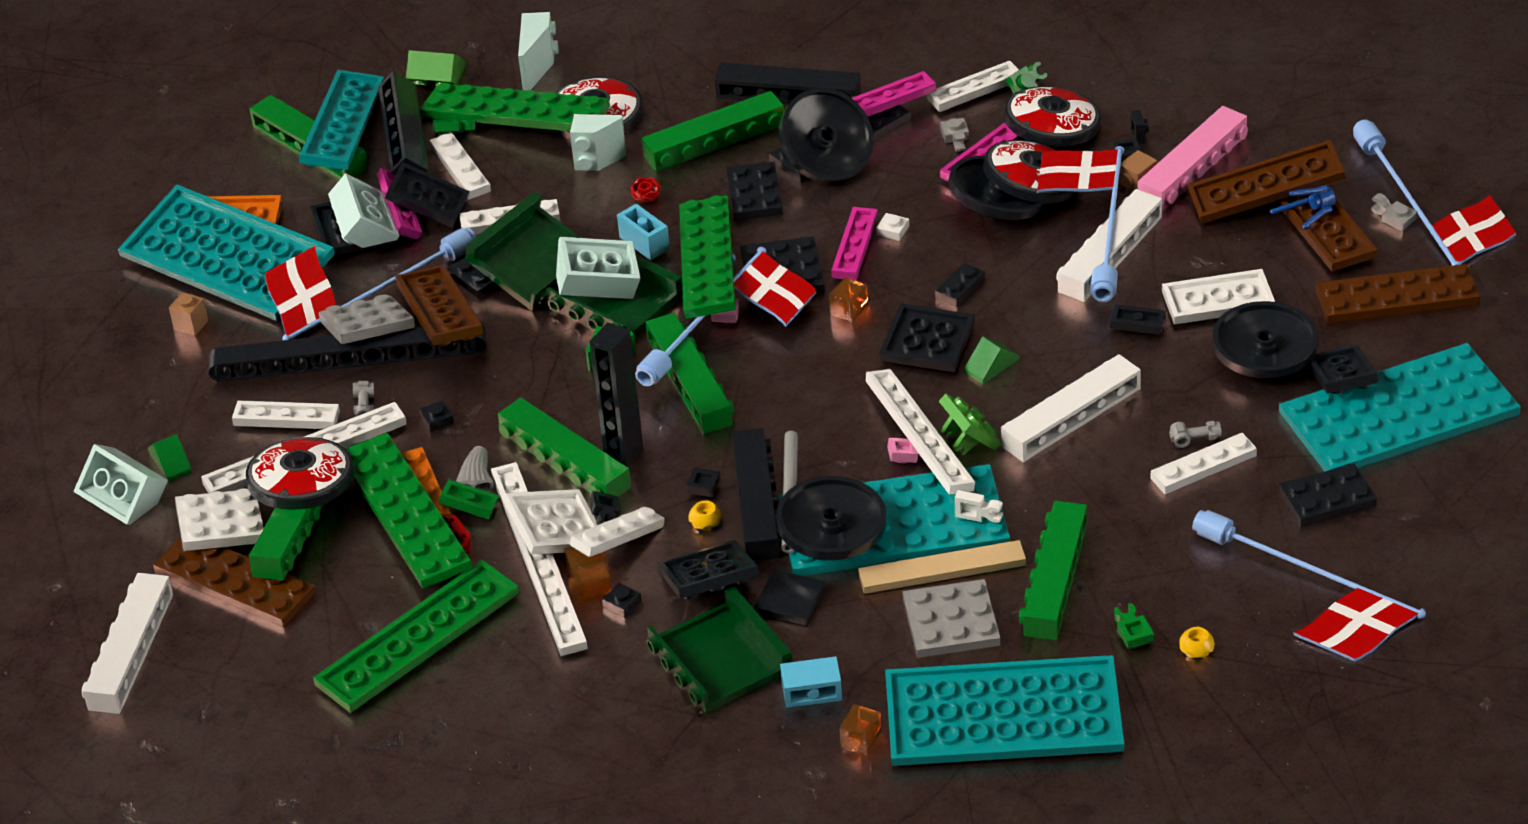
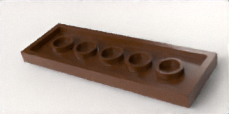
(1266, 181)
(1333, 235)
(1397, 293)
(439, 305)
(229, 579)

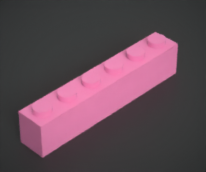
(1195, 155)

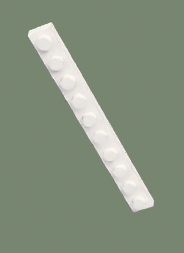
(543, 573)

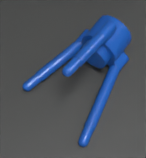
(1321, 199)

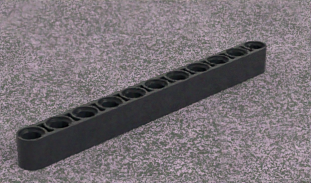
(328, 354)

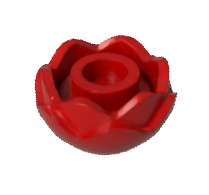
(645, 190)

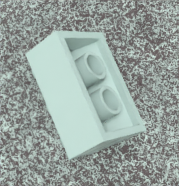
(362, 213)
(597, 268)
(119, 484)

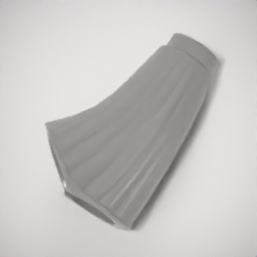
(474, 470)

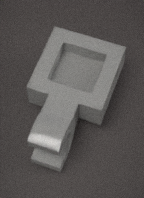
(955, 131)
(1394, 214)

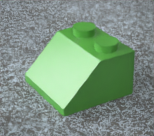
(434, 68)

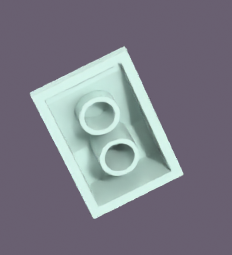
(536, 47)

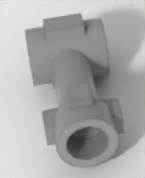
(363, 391)
(1181, 435)

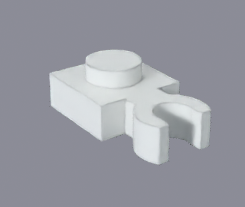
(973, 507)

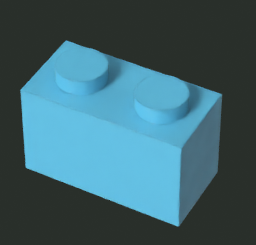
(646, 231)
(811, 682)

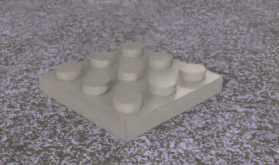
(366, 319)
(951, 618)

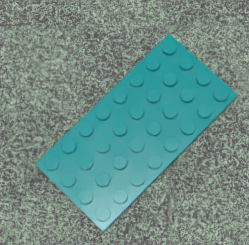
(217, 248)
(1402, 412)
(918, 523)
(1003, 710)

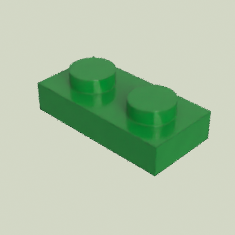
(468, 499)

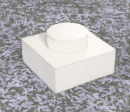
(892, 226)

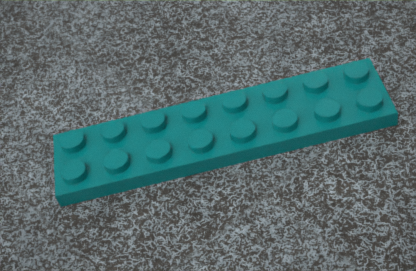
(341, 120)

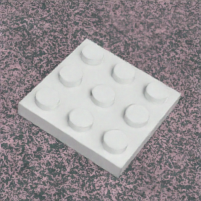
(549, 518)
(218, 519)

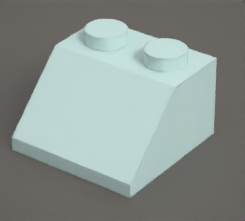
(597, 141)

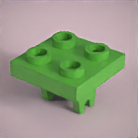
(970, 422)

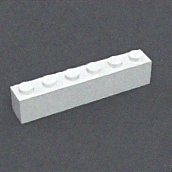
(1131, 224)
(1070, 408)
(127, 643)

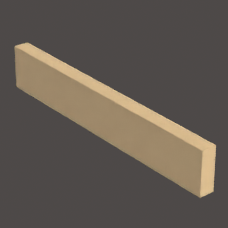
(942, 566)

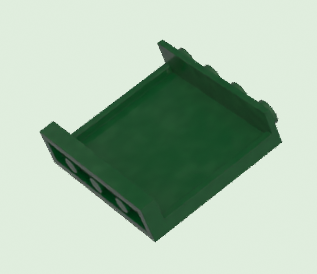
(521, 251)
(654, 296)
(721, 652)

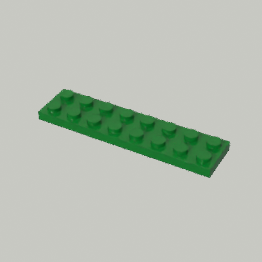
(510, 106)
(707, 257)
(406, 511)
(415, 636)

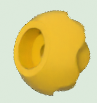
(705, 515)
(1196, 642)

